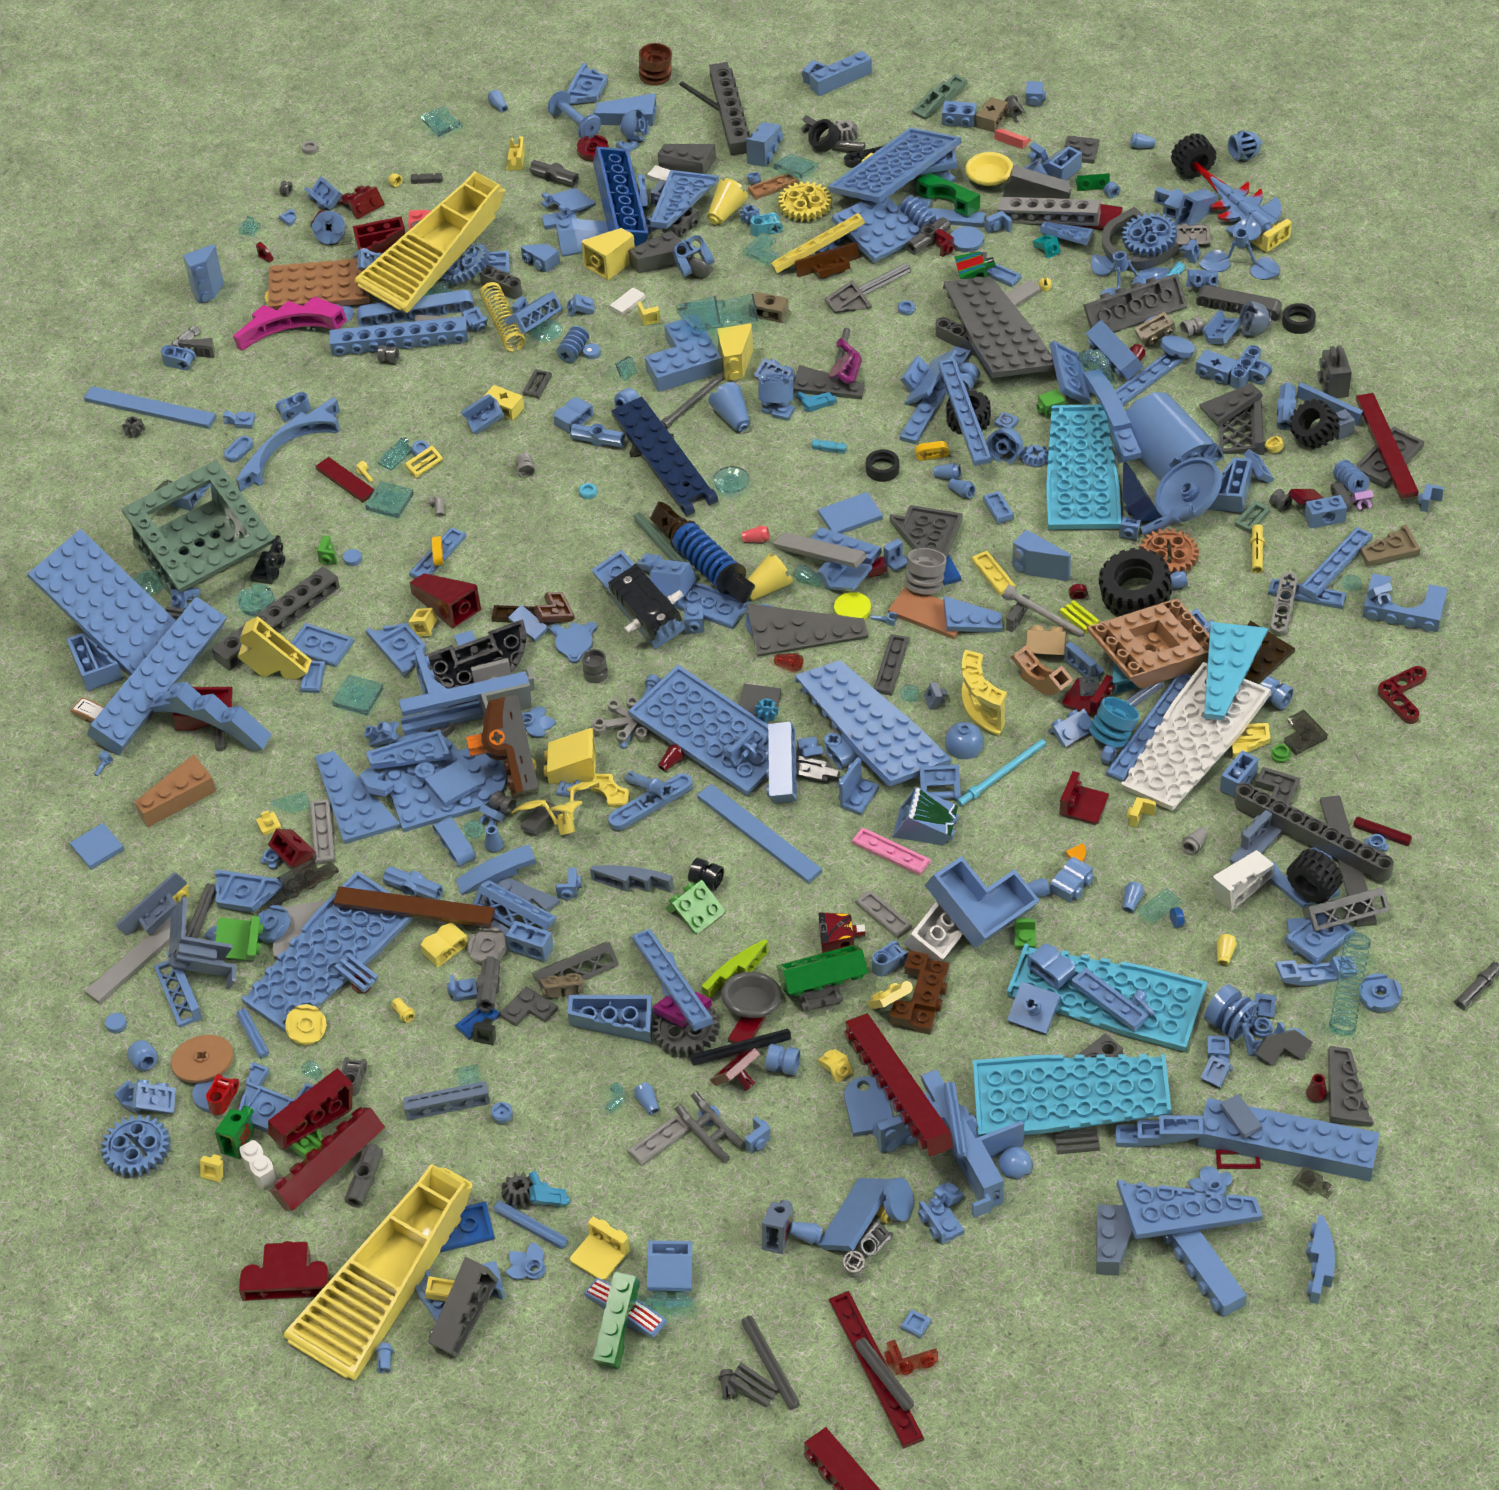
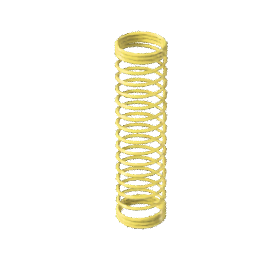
(497, 296)

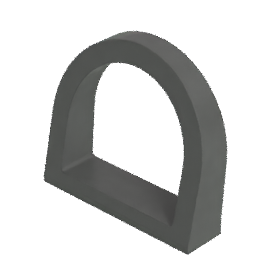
(1138, 262)

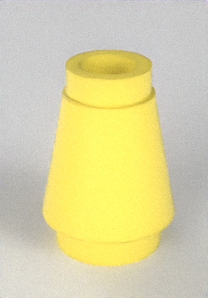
(1225, 948)

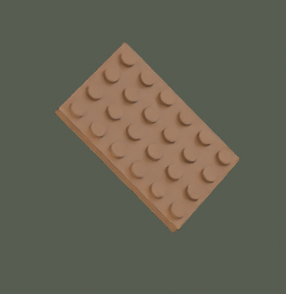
(325, 280)

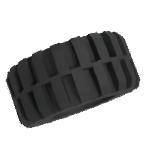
(1130, 565)

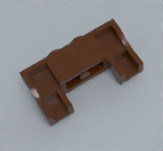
(926, 999)

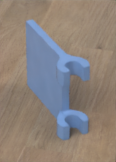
(568, 202)

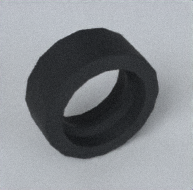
(817, 130)
(1298, 327)
(886, 474)

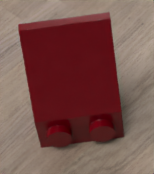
(186, 722)

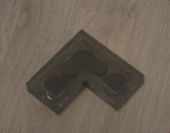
(1307, 733)

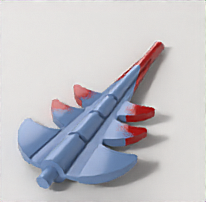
(1241, 205)

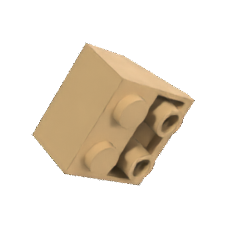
(1045, 640)

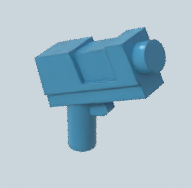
(816, 402)
(543, 1194)

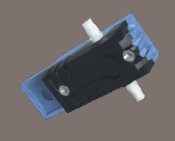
(640, 599)

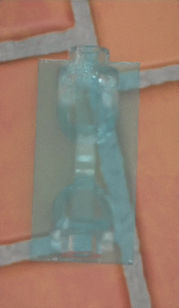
(396, 455)

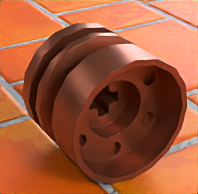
(655, 63)

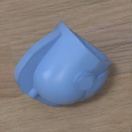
(1244, 145)

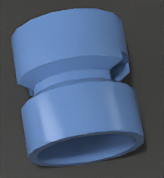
(970, 375)
(1280, 694)
(782, 1059)

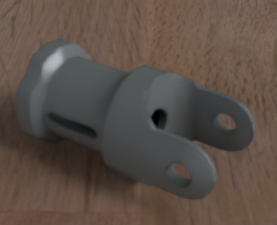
(1014, 107)

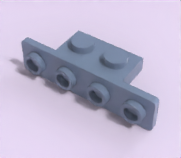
(1256, 837)
(153, 908)

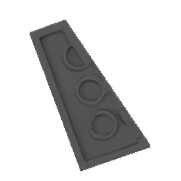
(817, 382)
(1345, 1090)

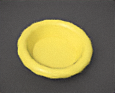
(988, 168)

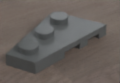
(1230, 404)

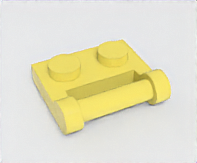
(893, 993)

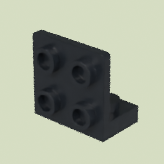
(269, 563)

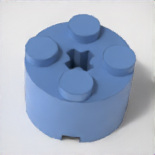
(775, 389)

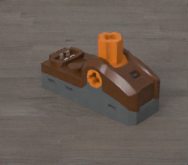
(505, 722)

